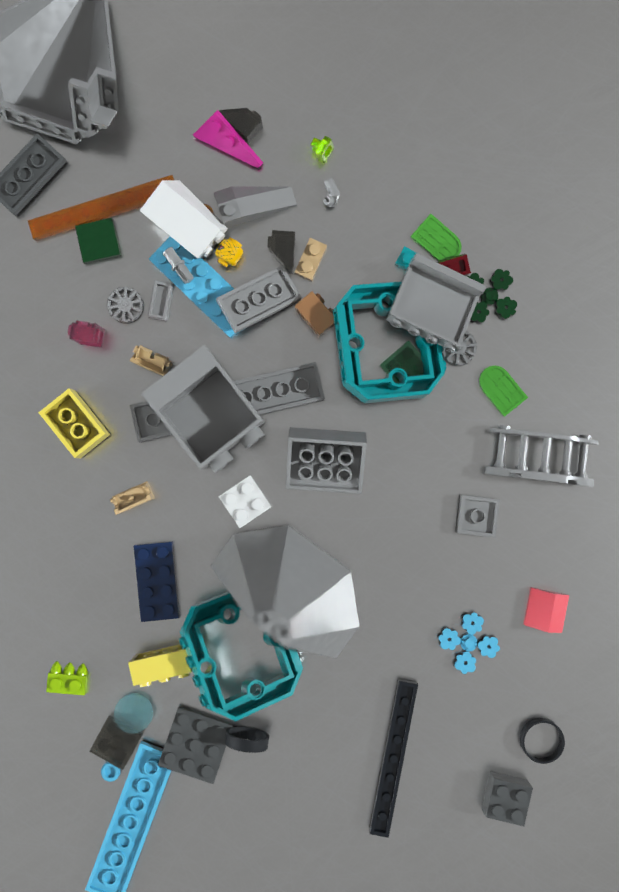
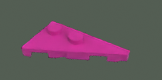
(222, 135)

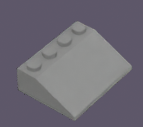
(326, 460)

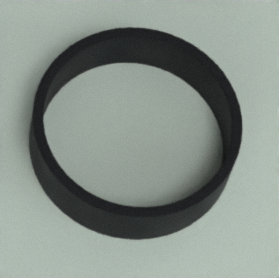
(237, 739)
(552, 757)

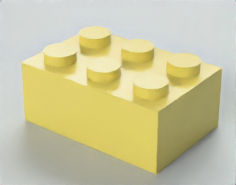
(74, 423)
(159, 665)

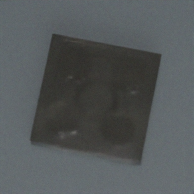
(114, 744)

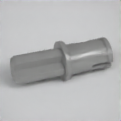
(178, 265)

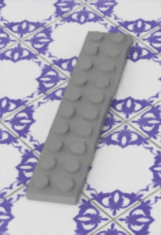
(265, 393)

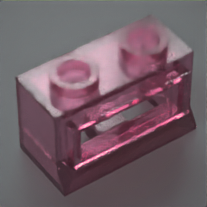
(86, 333)

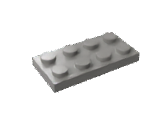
(258, 299)

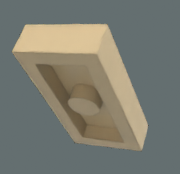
(310, 259)

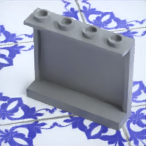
(435, 303)

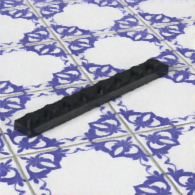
(393, 758)

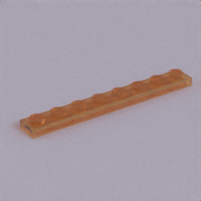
(93, 210)

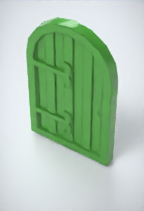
(437, 239)
(501, 389)

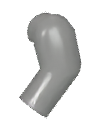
(333, 194)

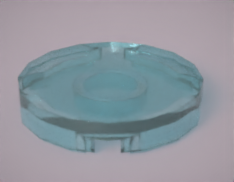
(133, 713)

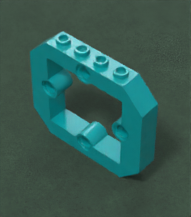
(385, 389)
(211, 697)

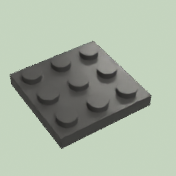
(195, 745)

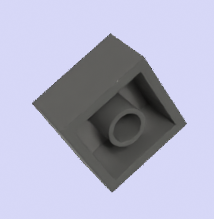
(507, 798)

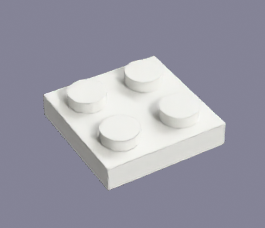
(245, 501)

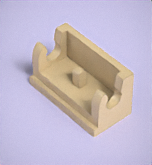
(132, 498)

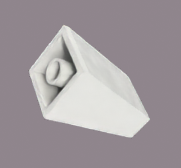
(184, 218)

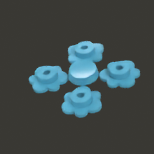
(469, 643)

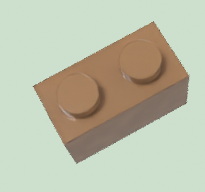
(315, 313)

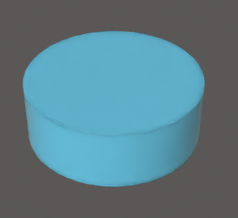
(110, 772)

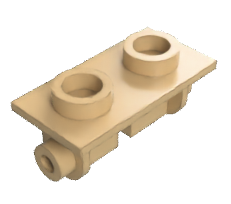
(156, 363)

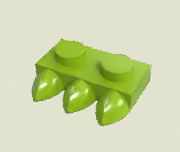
(67, 681)

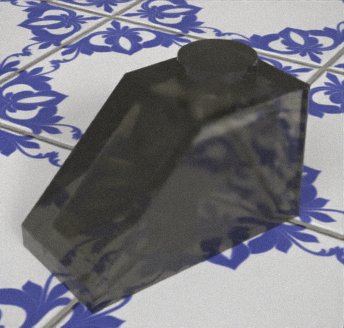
(244, 121)
(282, 248)

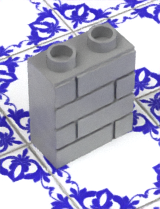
(205, 410)

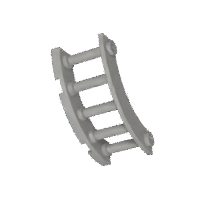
(543, 472)

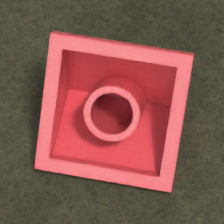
(546, 610)

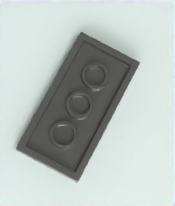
(28, 173)

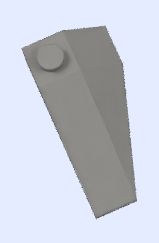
(246, 204)

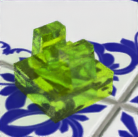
(322, 148)

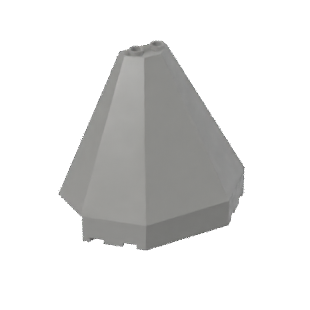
(58, 67)
(290, 588)

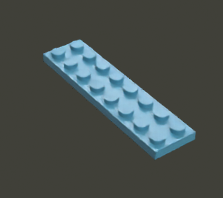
(130, 822)

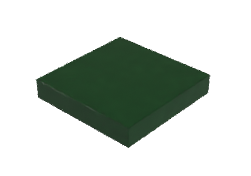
(98, 240)

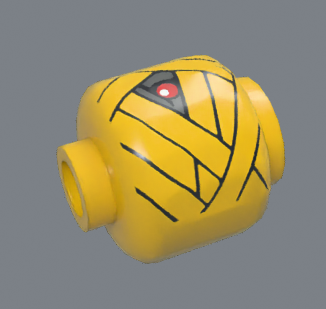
(229, 252)

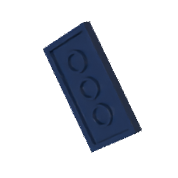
(156, 581)

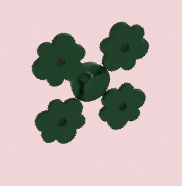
(490, 296)

